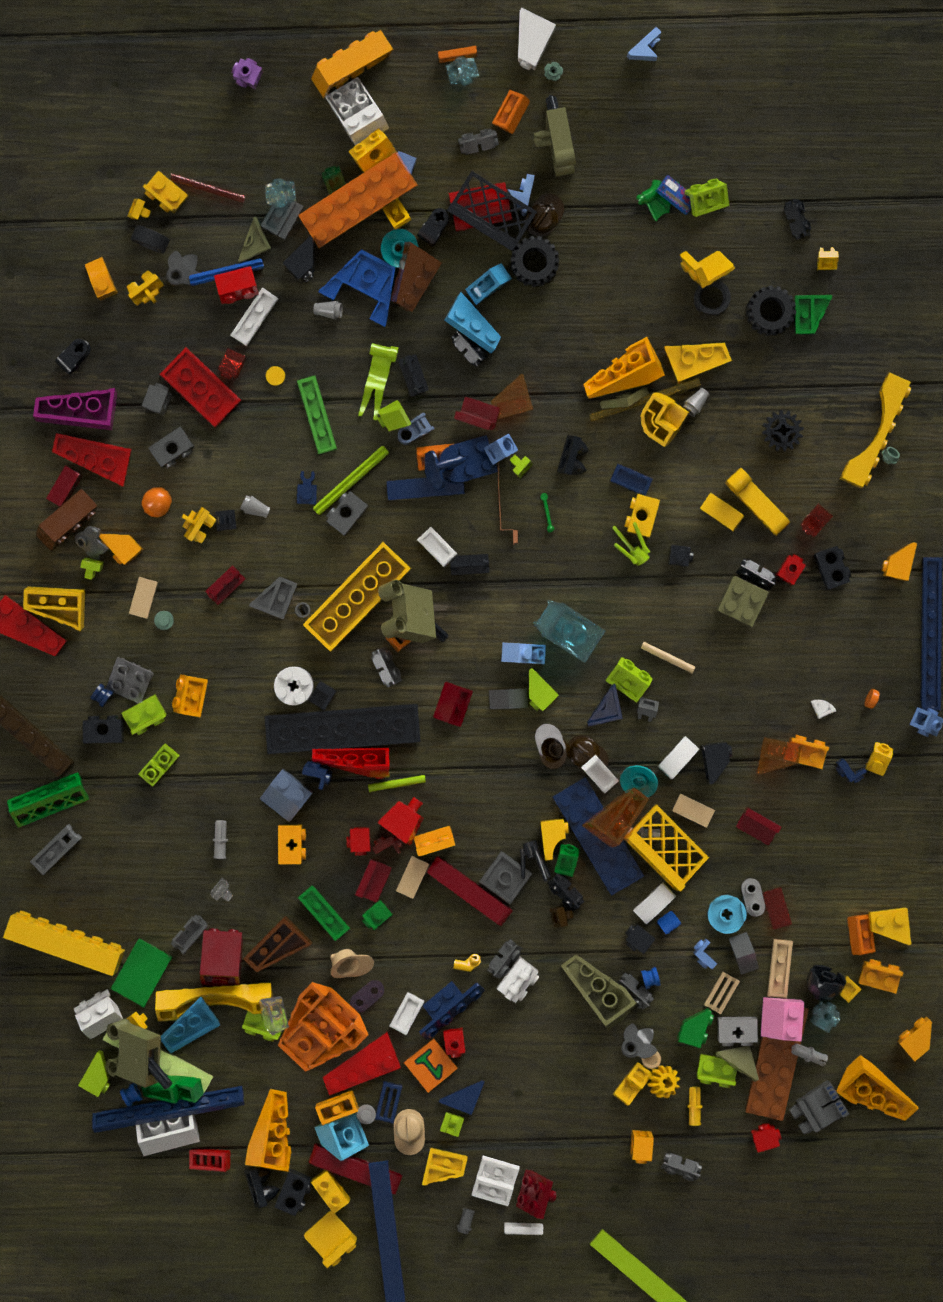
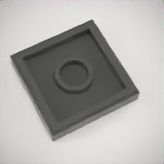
(505, 877)

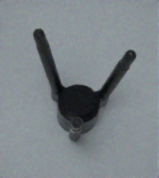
(533, 850)

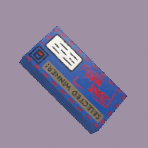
(675, 194)

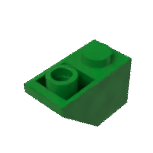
(694, 1028)

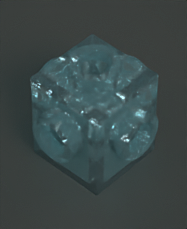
(462, 71)
(280, 192)
(822, 1022)

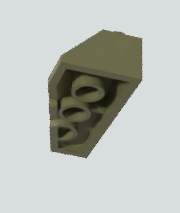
(605, 996)

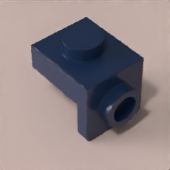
(844, 770)

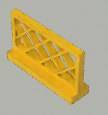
(654, 860)

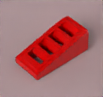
(225, 1154)

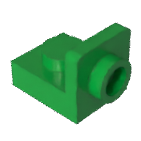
(567, 860)
(376, 915)

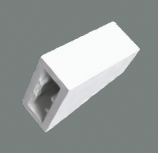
(533, 38)

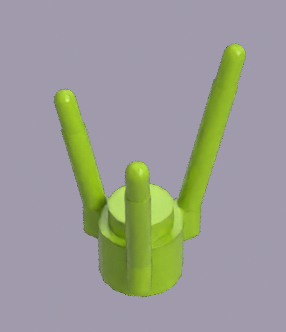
(637, 554)

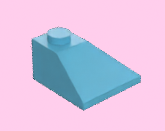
(342, 1136)

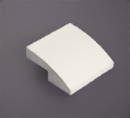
(495, 1180)

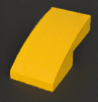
(722, 512)
(632, 1083)

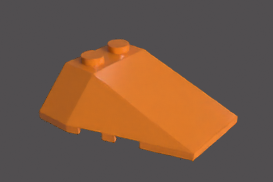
(321, 1027)

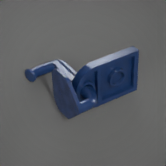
(465, 459)

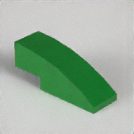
(182, 1088)

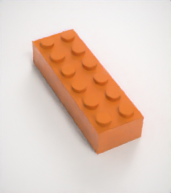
(358, 200)

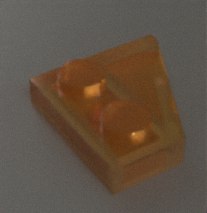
(513, 399)
(777, 755)

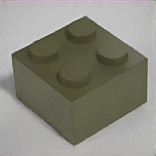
(742, 601)

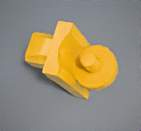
(145, 291)
(193, 531)

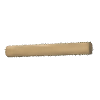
(668, 657)

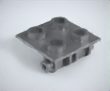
(129, 680)

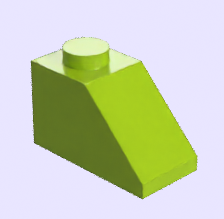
(393, 416)
(540, 692)
(96, 1076)

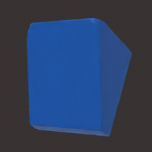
(668, 922)

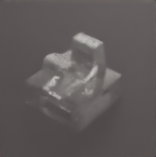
(221, 890)

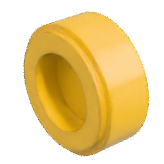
(275, 376)

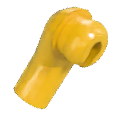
(469, 964)

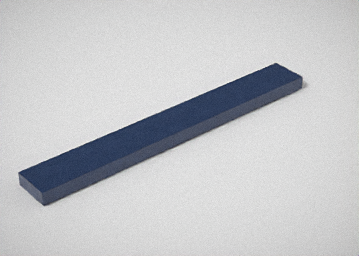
(931, 633)
(165, 1110)
(387, 1231)

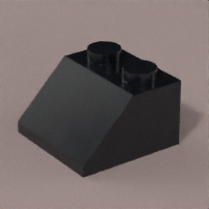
(302, 261)
(715, 759)

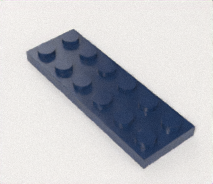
(613, 864)

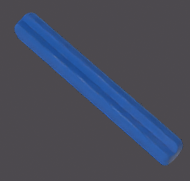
(208, 276)

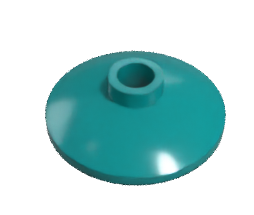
(389, 242)
(646, 785)

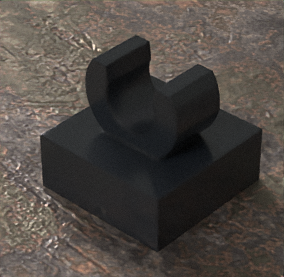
(226, 520)

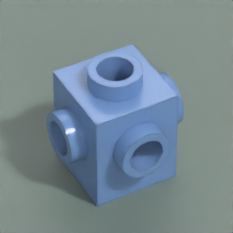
(927, 722)

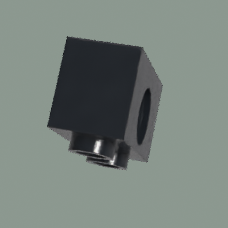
(115, 730)

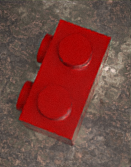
(236, 285)

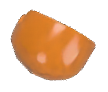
(156, 502)

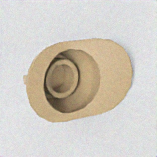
(349, 964)
(409, 1132)

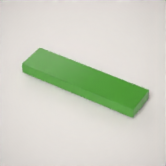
(317, 415)

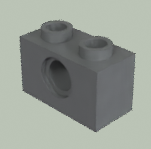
(157, 399)
(160, 448)
(357, 508)

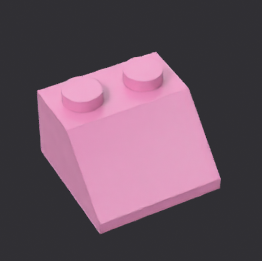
(782, 1019)

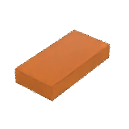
(450, 55)

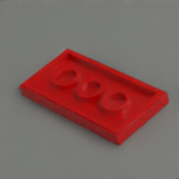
(200, 387)

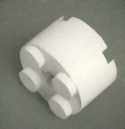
(284, 691)

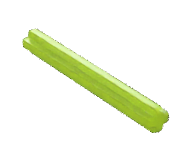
(350, 480)

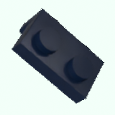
(320, 771)

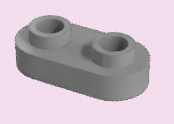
(753, 897)

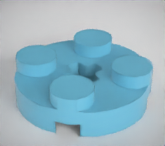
(735, 920)

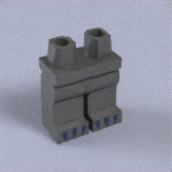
(819, 1107)

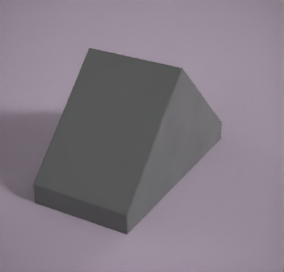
(508, 698)
(744, 953)

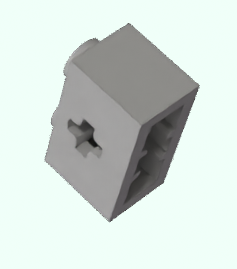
(727, 1025)

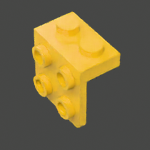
(708, 269)
(331, 1238)

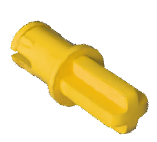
(694, 1106)

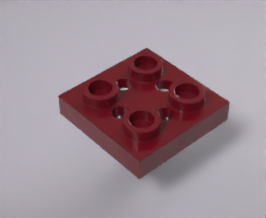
(535, 1194)

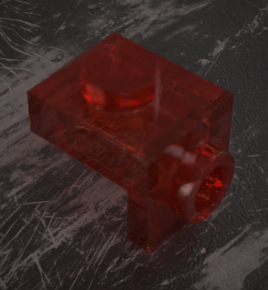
(815, 520)
(382, 843)

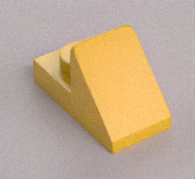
(397, 214)

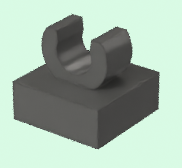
(648, 708)

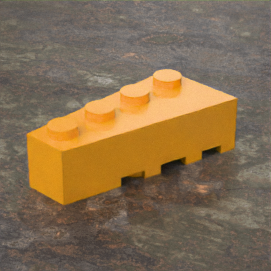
(351, 62)

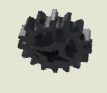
(783, 440)

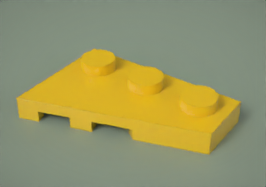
(696, 359)

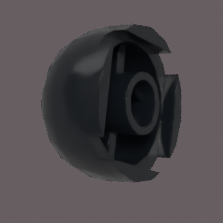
(825, 984)

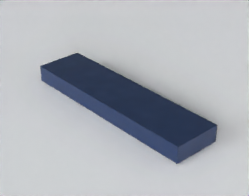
(420, 488)

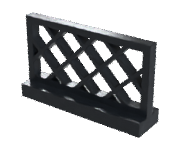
(479, 222)

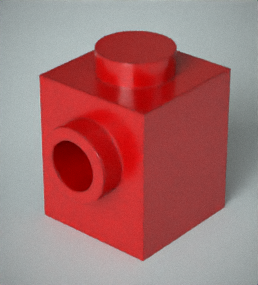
(791, 569)
(359, 840)
(454, 1042)
(766, 1137)

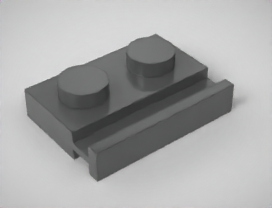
(281, 220)

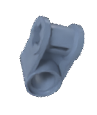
(416, 429)

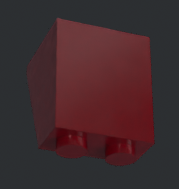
(221, 958)

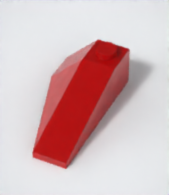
(362, 761)

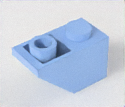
(523, 653)

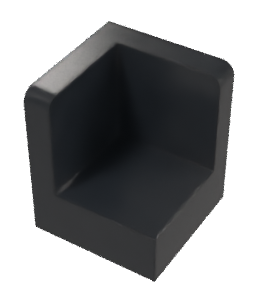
(322, 695)

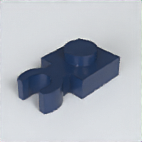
(307, 492)

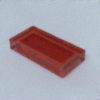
(777, 908)

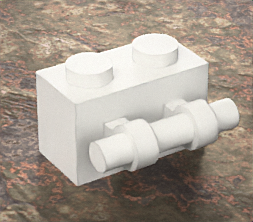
(517, 980)
(97, 1013)

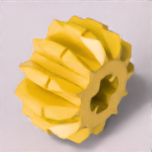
(663, 1089)

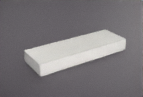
(254, 317)

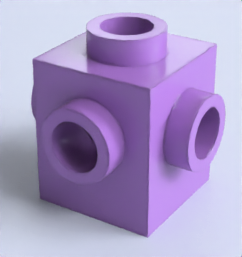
(251, 78)

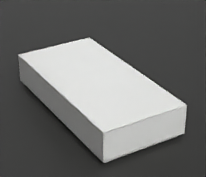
(437, 547)
(600, 774)
(406, 1013)
(523, 1228)

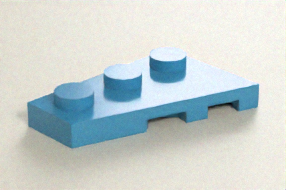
(472, 324)
(189, 1026)

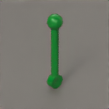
(544, 497)

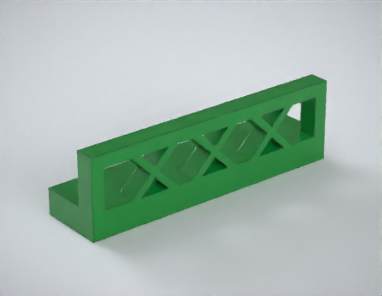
(45, 797)

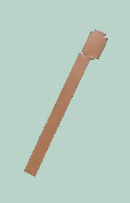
(515, 532)

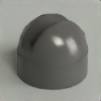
(305, 607)

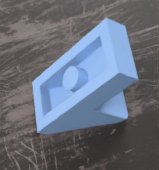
(642, 50)
(526, 186)

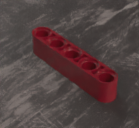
(469, 891)
(351, 1167)

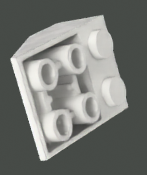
(356, 110)

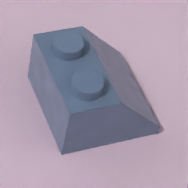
(286, 795)

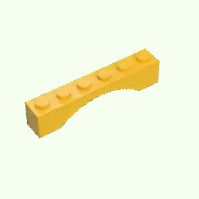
(891, 393)
(173, 1003)

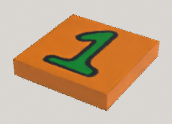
(430, 1065)

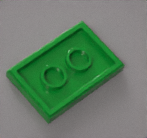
(141, 972)

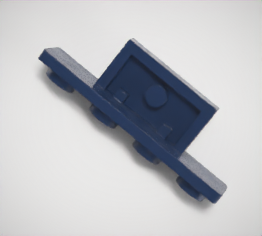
(447, 1005)

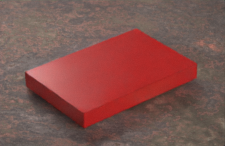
(477, 197)

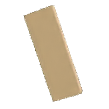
(780, 968)

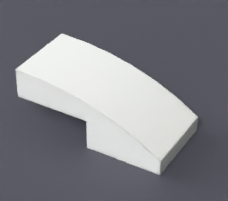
(678, 757)
(654, 903)

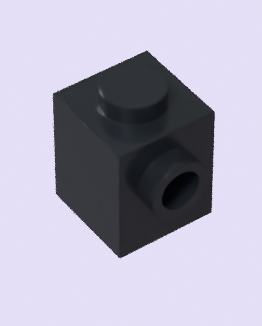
(680, 556)
(638, 938)

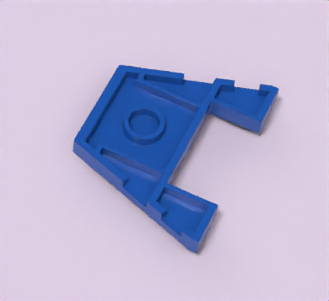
(369, 277)

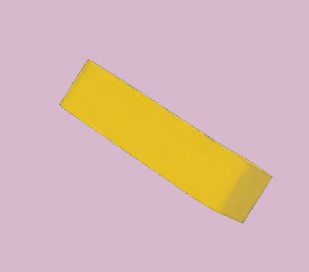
(742, 486)

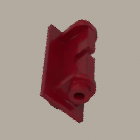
(225, 585)

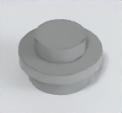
(366, 1114)

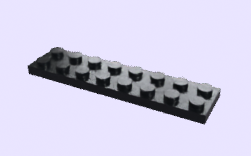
(342, 728)

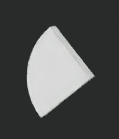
(822, 708)

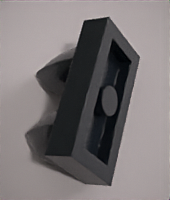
(568, 463)
(259, 1193)

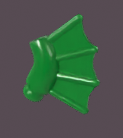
(655, 202)

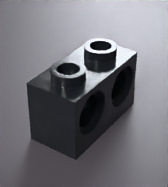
(827, 569)
(290, 1191)

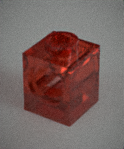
(231, 364)

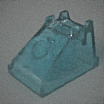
(569, 630)

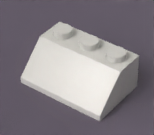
(167, 1134)

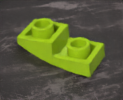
(159, 765)

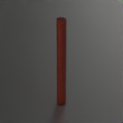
(208, 188)

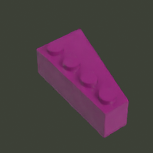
(86, 409)

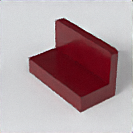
(478, 413)
(64, 486)
(452, 704)
(758, 826)
(373, 880)

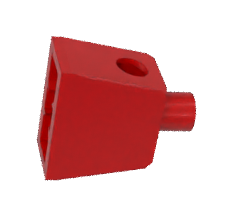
(403, 820)

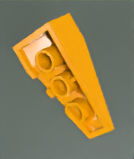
(633, 369)
(870, 1087)
(269, 1141)

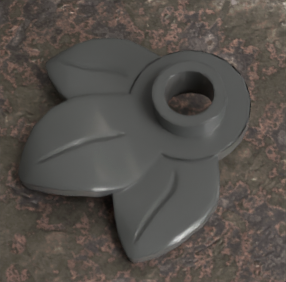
(183, 265)
(89, 542)
(640, 1040)

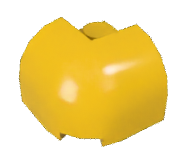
(662, 418)

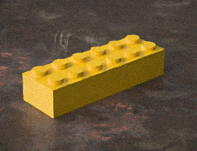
(355, 597)
(64, 943)

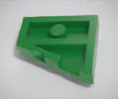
(809, 312)

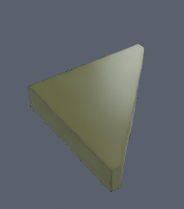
(255, 242)
(624, 399)
(741, 1060)

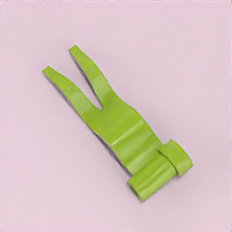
(378, 375)

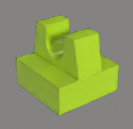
(521, 466)
(91, 567)
(452, 1124)

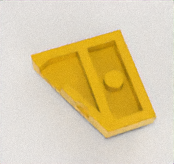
(891, 924)
(443, 1166)

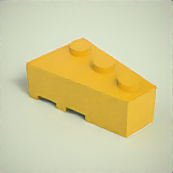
(59, 604)

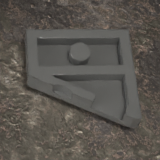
(276, 598)

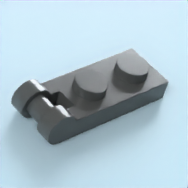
(55, 849)

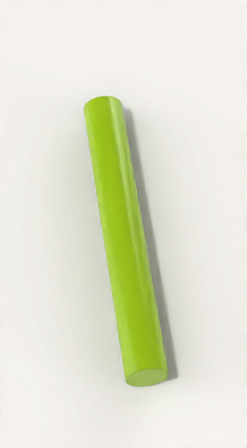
(396, 783)

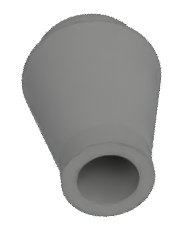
(329, 309)
(696, 402)
(255, 507)

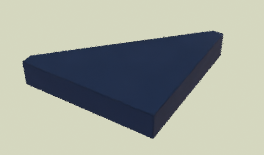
(608, 708)
(465, 1098)

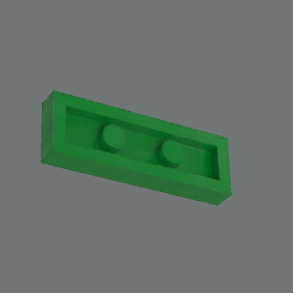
(323, 912)

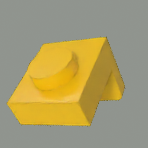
(879, 758)

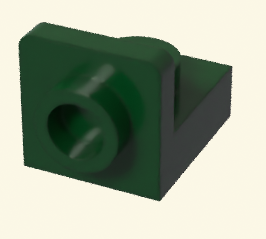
(333, 178)

